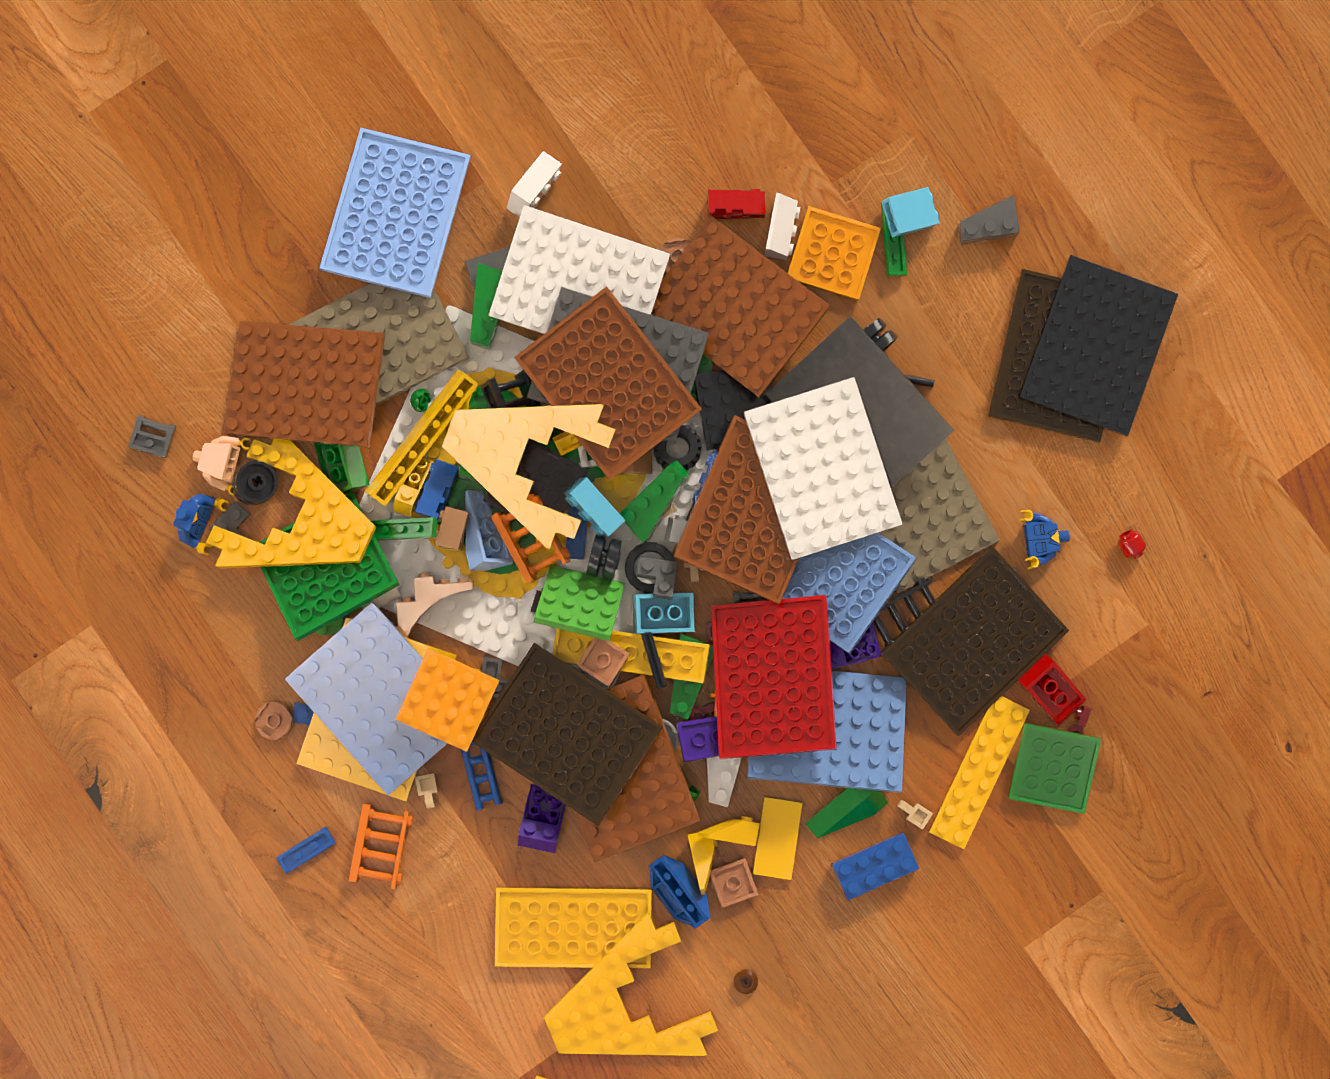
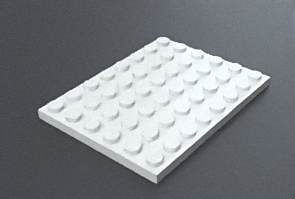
(566, 254)
(822, 468)

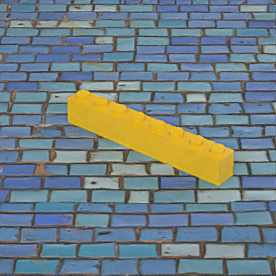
(421, 437)

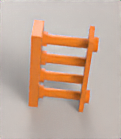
(520, 554)
(365, 833)

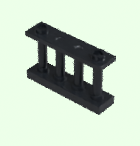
(494, 397)
(922, 585)

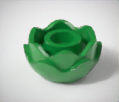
(420, 400)

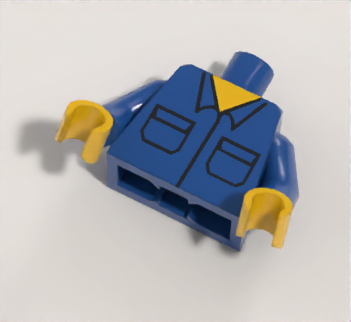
(193, 517)
(1041, 538)

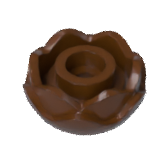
(744, 975)

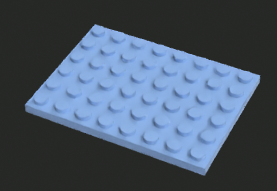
(395, 212)

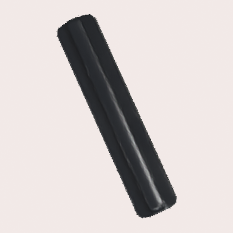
(654, 660)

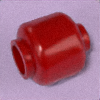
(1131, 544)

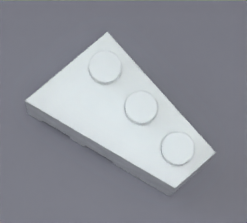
(534, 183)
(721, 779)

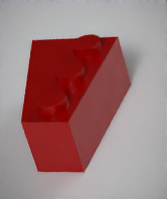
(736, 204)

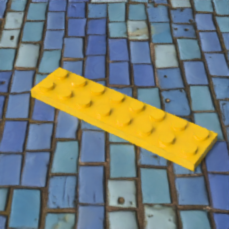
(678, 658)
(979, 771)

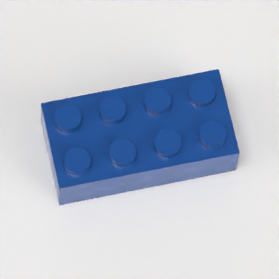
(875, 866)

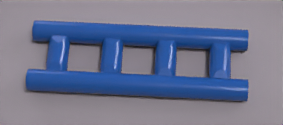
(474, 781)

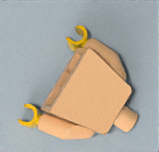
(219, 460)

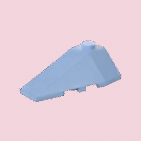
(483, 542)

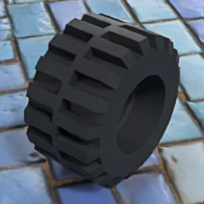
(692, 456)

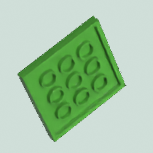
(579, 603)

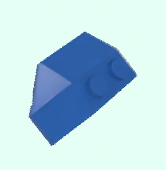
(679, 891)

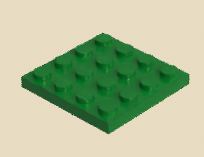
(1054, 768)

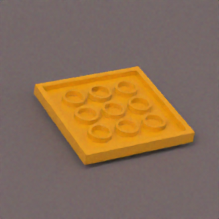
(833, 253)
(447, 699)

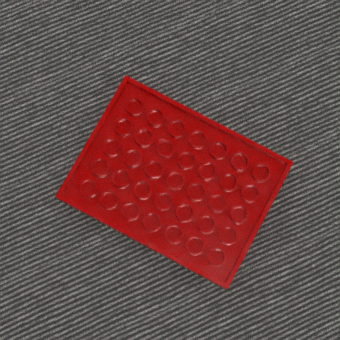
(773, 677)

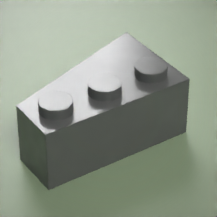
(992, 223)

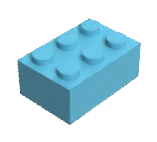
(593, 507)
(663, 615)

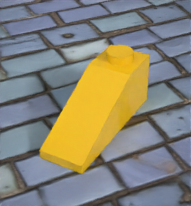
(734, 830)
(703, 857)

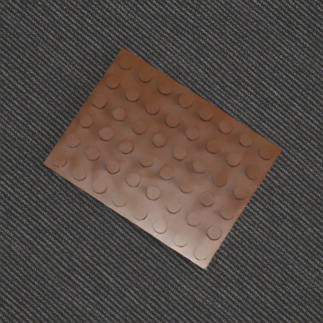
(743, 301)
(608, 361)
(304, 383)
(736, 524)
(655, 795)

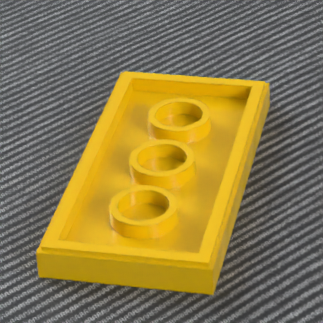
(777, 838)

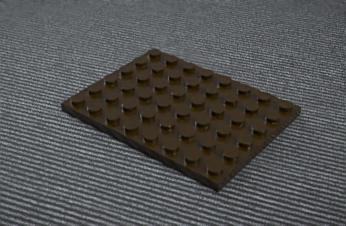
(1027, 320)
(974, 641)
(566, 734)

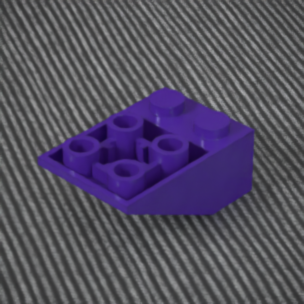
(865, 650)
(541, 821)

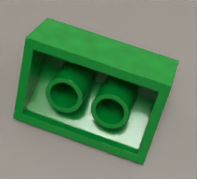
(342, 466)

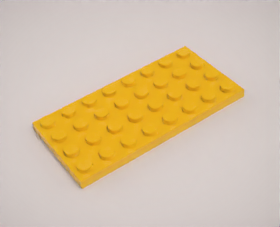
(565, 925)

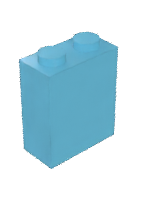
(910, 212)

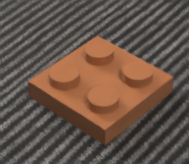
(603, 660)
(733, 882)

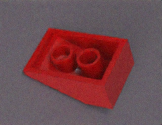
(1052, 689)

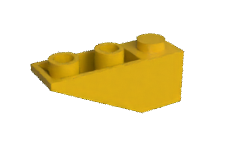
(412, 488)

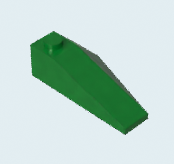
(846, 809)

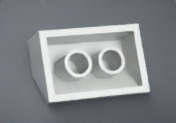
(782, 227)

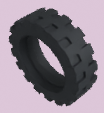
(632, 557)

